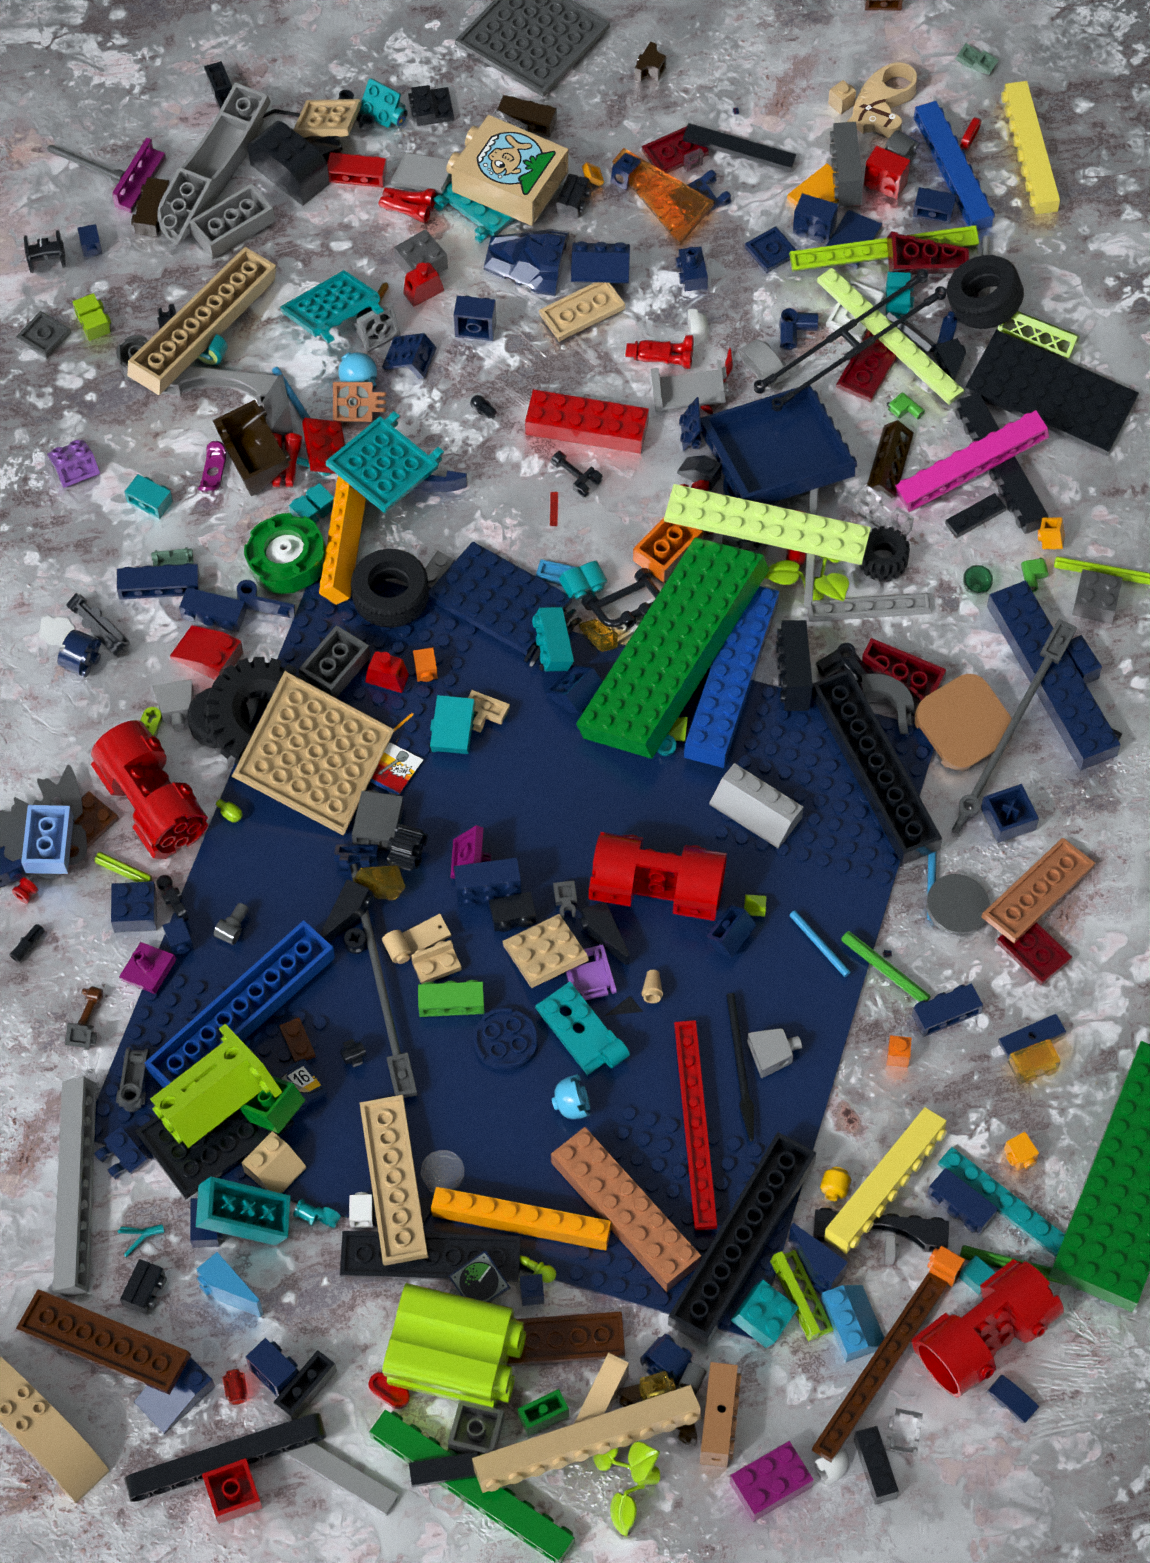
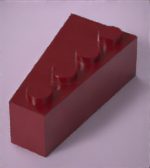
(913, 254)
(915, 673)

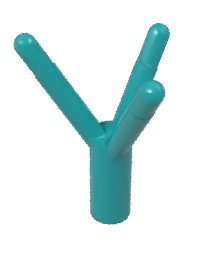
(149, 1231)

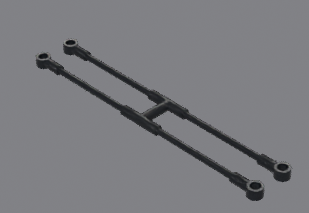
(857, 347)

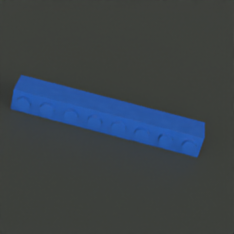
(953, 165)

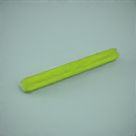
(1125, 574)

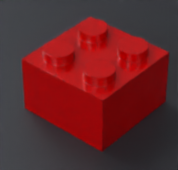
(886, 172)
(232, 1491)

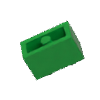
(543, 1412)

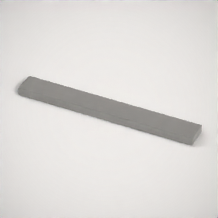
(810, 558)

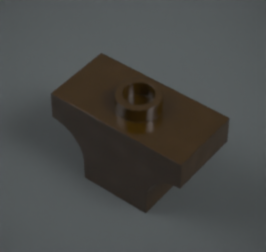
(650, 64)

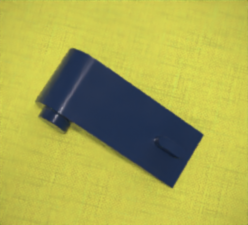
(248, 592)

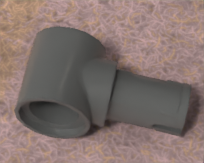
(230, 928)
(693, 1376)

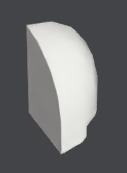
(697, 325)
(832, 1471)

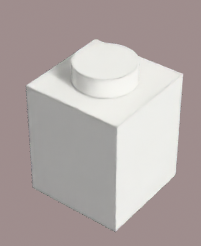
(361, 1210)

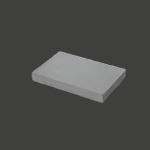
(421, 173)

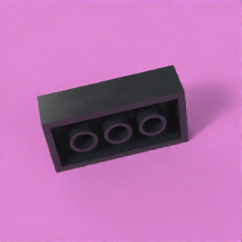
(794, 665)

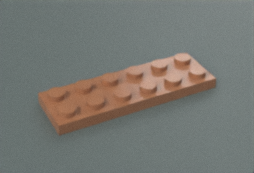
(1038, 890)

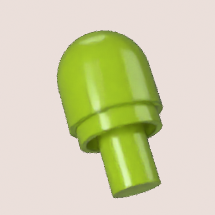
(229, 810)

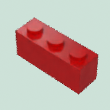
(357, 170)

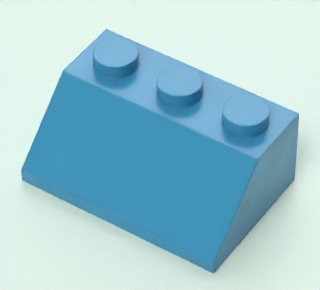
(852, 1321)

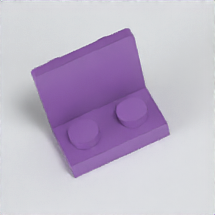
(73, 462)

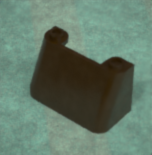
(252, 446)

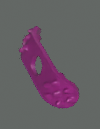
(214, 459)

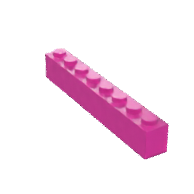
(972, 461)

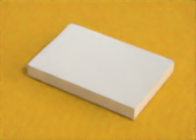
(841, 315)

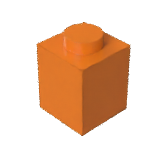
(425, 664)
(898, 1051)

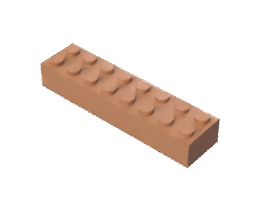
(631, 1212)

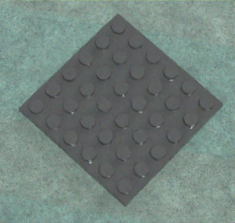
(533, 39)

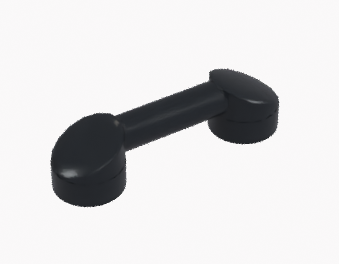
(365, 121)

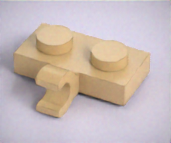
(487, 708)

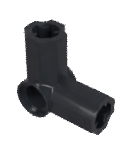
(835, 662)

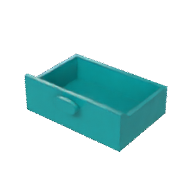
(452, 724)

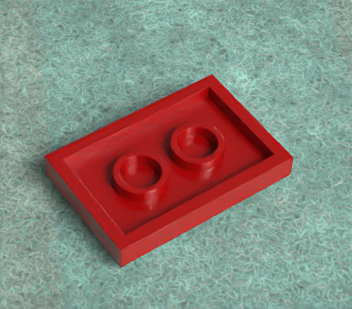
(322, 441)

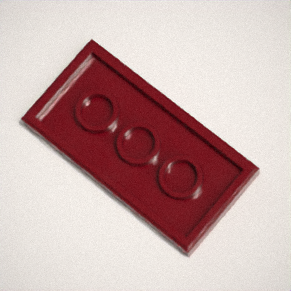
(867, 370)

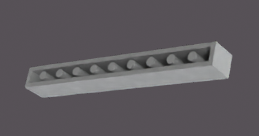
(74, 1187)

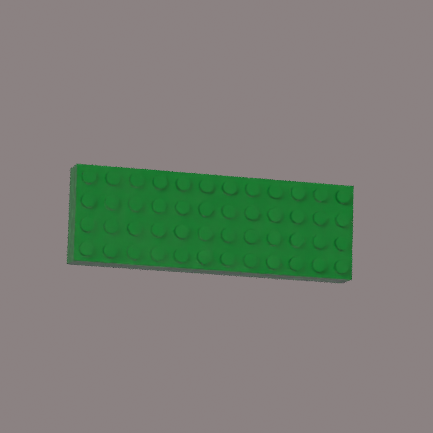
(673, 647)
(1109, 1228)

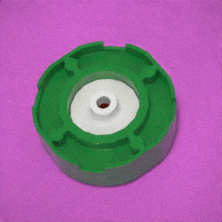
(285, 553)

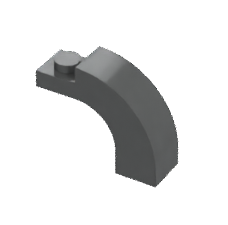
(891, 691)

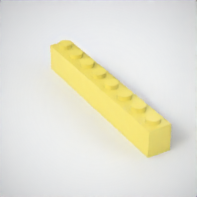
(1031, 147)
(885, 1180)

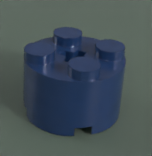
(79, 653)
(668, 1357)

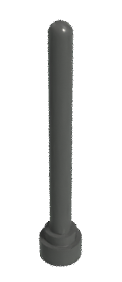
(115, 175)

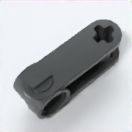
(133, 1079)

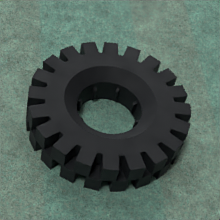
(230, 691)

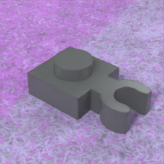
(565, 896)

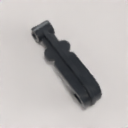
(100, 626)

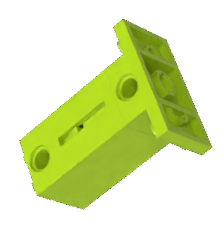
(212, 1089)

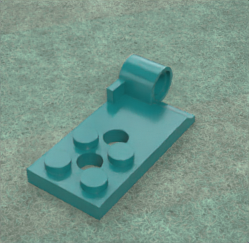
(593, 1045)

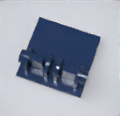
(691, 426)

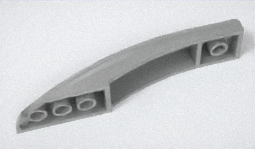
(213, 162)

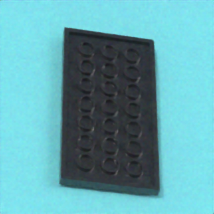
(1063, 394)

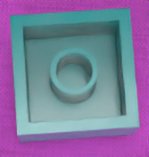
(764, 1313)

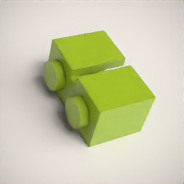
(91, 315)

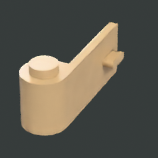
(403, 945)

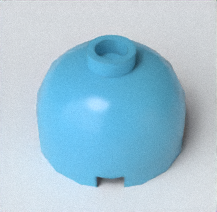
(571, 1098)

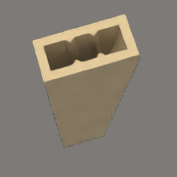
(605, 1387)

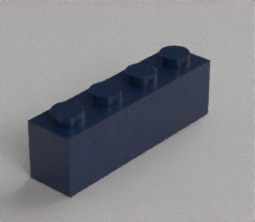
(157, 581)

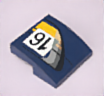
(305, 1081)

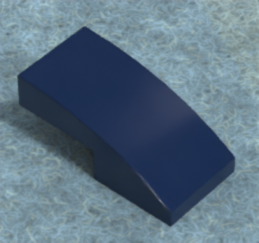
(1013, 1398)

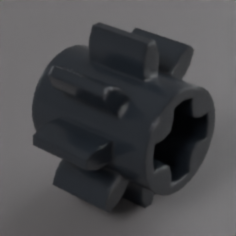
(353, 1053)

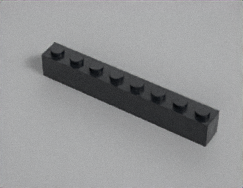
(1008, 475)

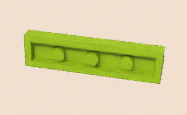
(1044, 327)
(795, 1295)

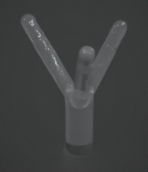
(90, 1071)

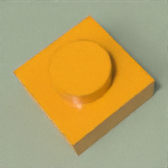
(593, 173)

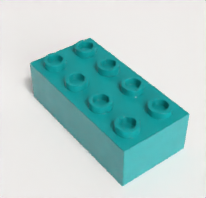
(243, 1211)

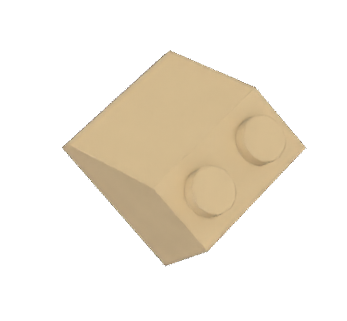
(273, 1164)

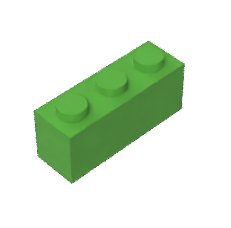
(450, 998)

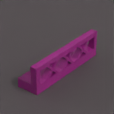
(143, 165)

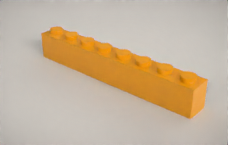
(342, 543)
(521, 1218)

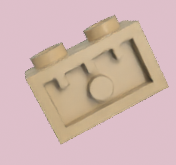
(435, 962)

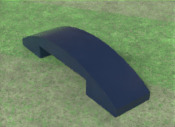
(452, 482)

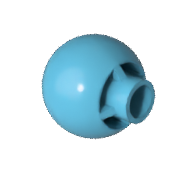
(357, 368)

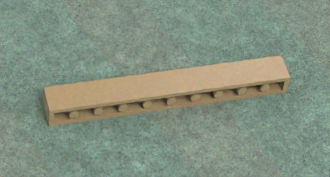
(586, 1439)

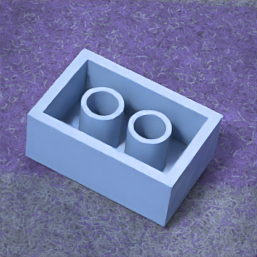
(47, 839)

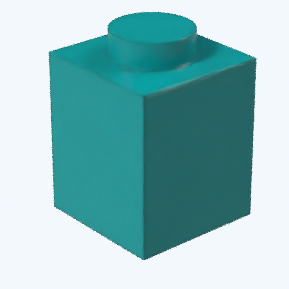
(975, 1274)

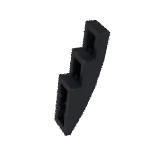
(218, 82)

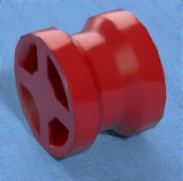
(25, 890)

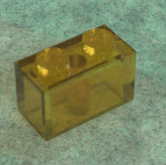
(1034, 1062)

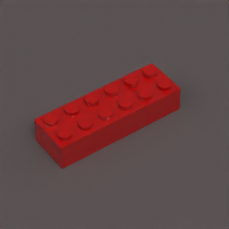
(586, 421)

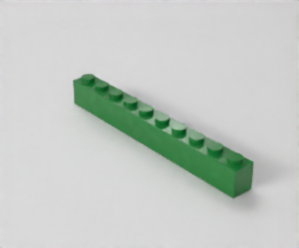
(499, 1505)

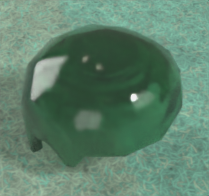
(977, 580)

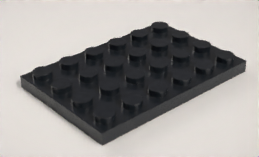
(209, 1156)

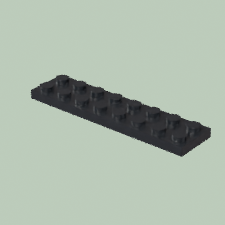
(446, 1253)

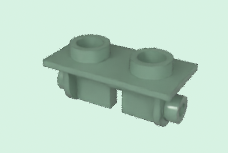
(172, 557)

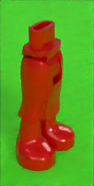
(662, 351)

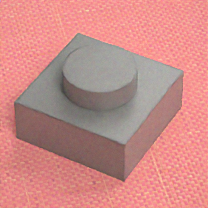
(891, 1250)

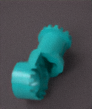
(313, 1214)

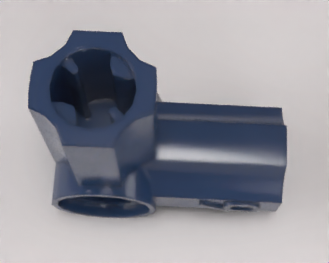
(799, 321)

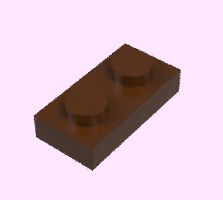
(297, 1040)

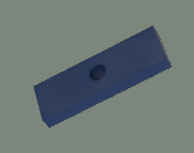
(1042, 1030)

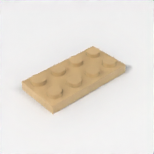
(581, 309)

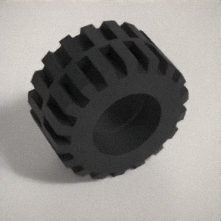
(885, 567)

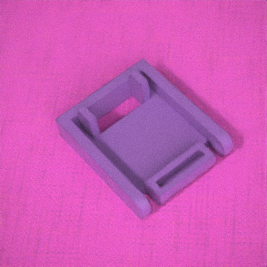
(593, 977)

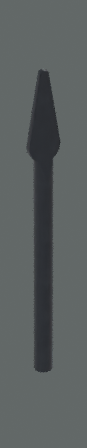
(746, 1104)

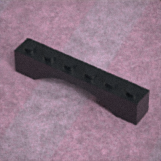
(922, 1232)

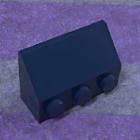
(600, 262)

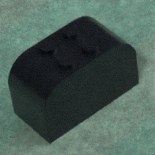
(289, 162)

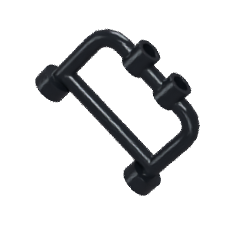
(628, 618)

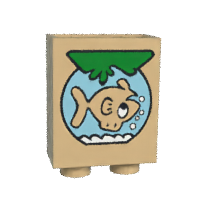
(508, 169)

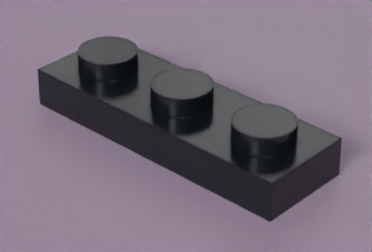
(975, 515)

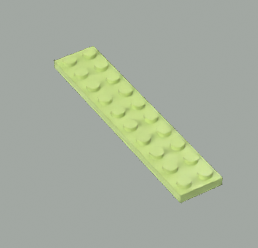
(767, 524)

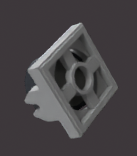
(373, 325)

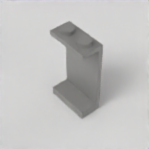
(681, 390)

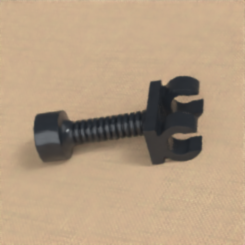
(579, 485)

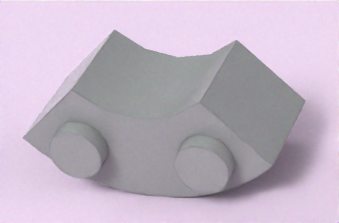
(762, 361)

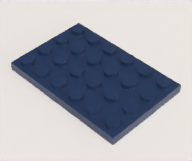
(495, 596)

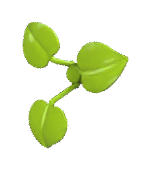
(833, 585)
(641, 1463)

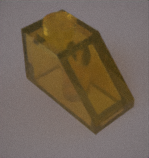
(382, 881)

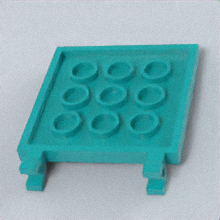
(489, 220)
(331, 304)
(383, 463)

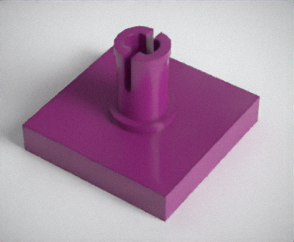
(468, 849)
(147, 967)

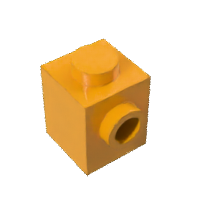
(1052, 533)
(1021, 1152)

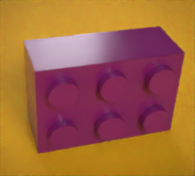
(771, 1481)

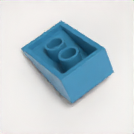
(226, 1286)

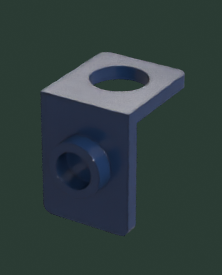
(624, 167)

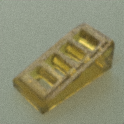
(599, 634)

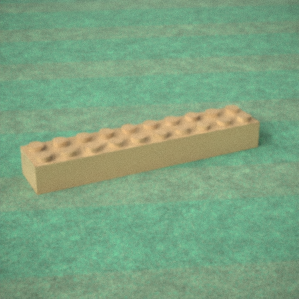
(200, 320)

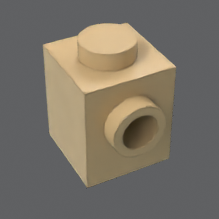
(842, 97)

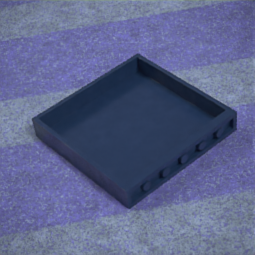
(780, 452)

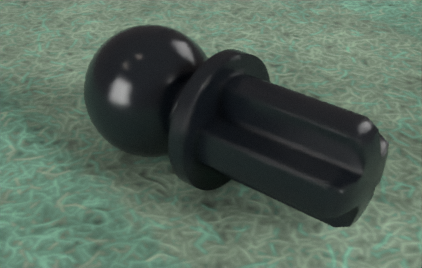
(482, 406)

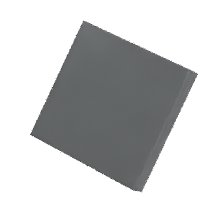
(43, 334)

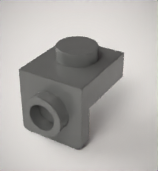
(80, 1035)

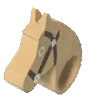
(876, 100)

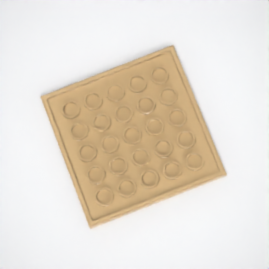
(313, 753)

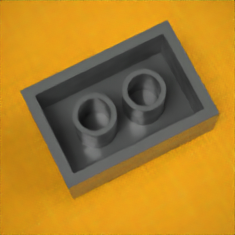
(335, 661)

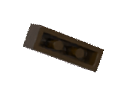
(537, 116)
(146, 219)

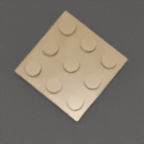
(327, 117)
(545, 950)

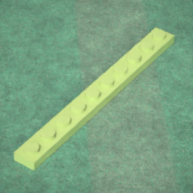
(894, 339)

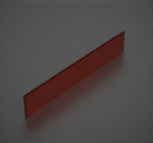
(553, 508)

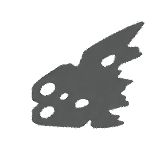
(14, 822)

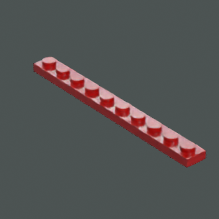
(695, 1126)

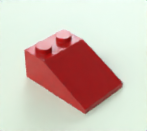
(207, 651)

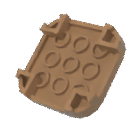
(963, 721)

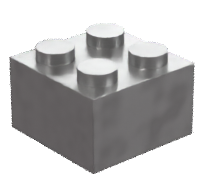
(420, 249)
(1097, 596)
(475, 1429)

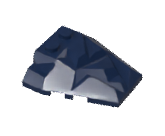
(528, 258)

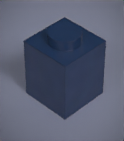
(89, 240)
(177, 936)
(532, 1290)

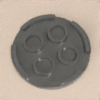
(957, 904)

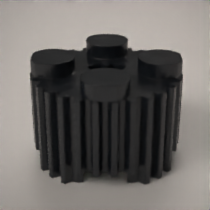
(406, 847)

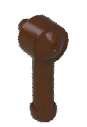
(93, 996)

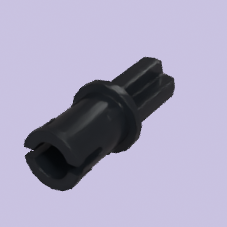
(26, 943)

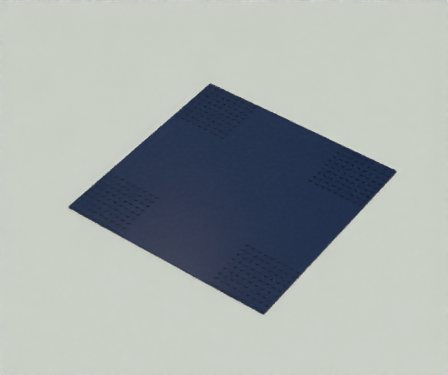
(545, 802)

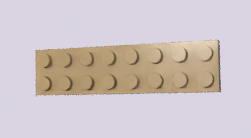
(393, 1180)

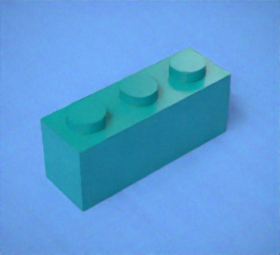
(553, 639)

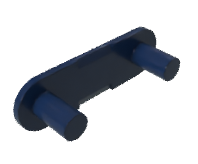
(947, 328)

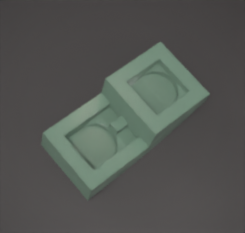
(975, 60)

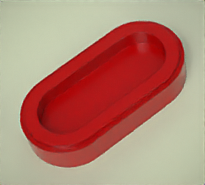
(970, 133)
(391, 1395)

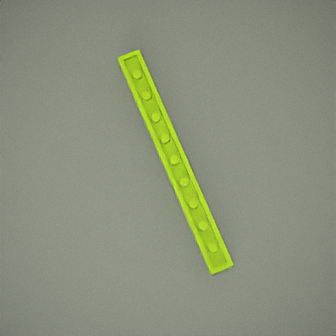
(873, 249)

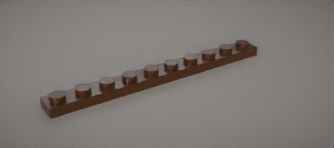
(879, 1367)

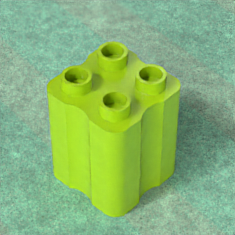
(453, 1347)

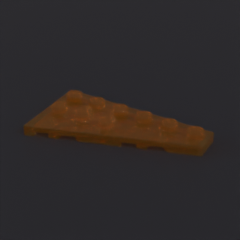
(670, 200)

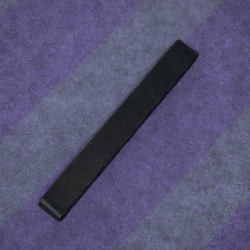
(253, 1447)

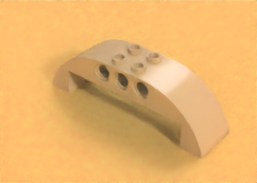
(47, 1435)

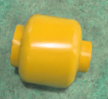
(835, 1183)

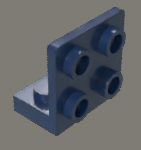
(412, 352)

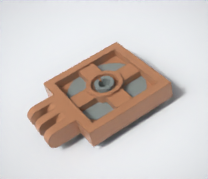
(356, 401)

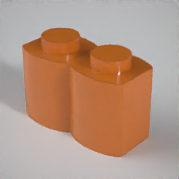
(946, 1265)

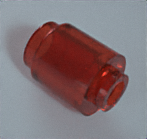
(235, 1387)

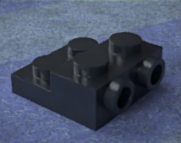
(430, 105)

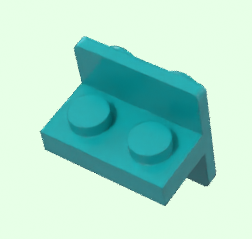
(380, 102)

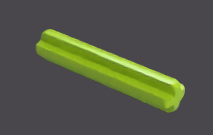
(122, 868)

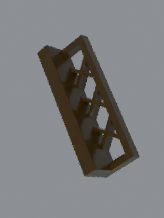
(887, 454)

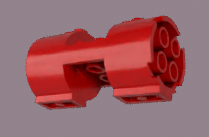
(132, 765)
(627, 870)
(963, 1348)

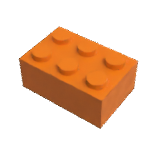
(664, 548)

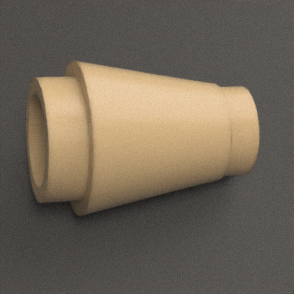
(652, 987)

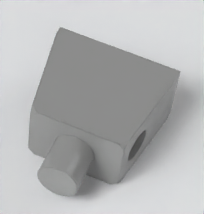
(174, 701)
(772, 1050)

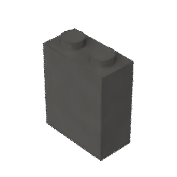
(377, 818)

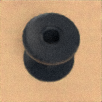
(43, 247)

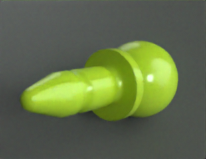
(547, 1271)

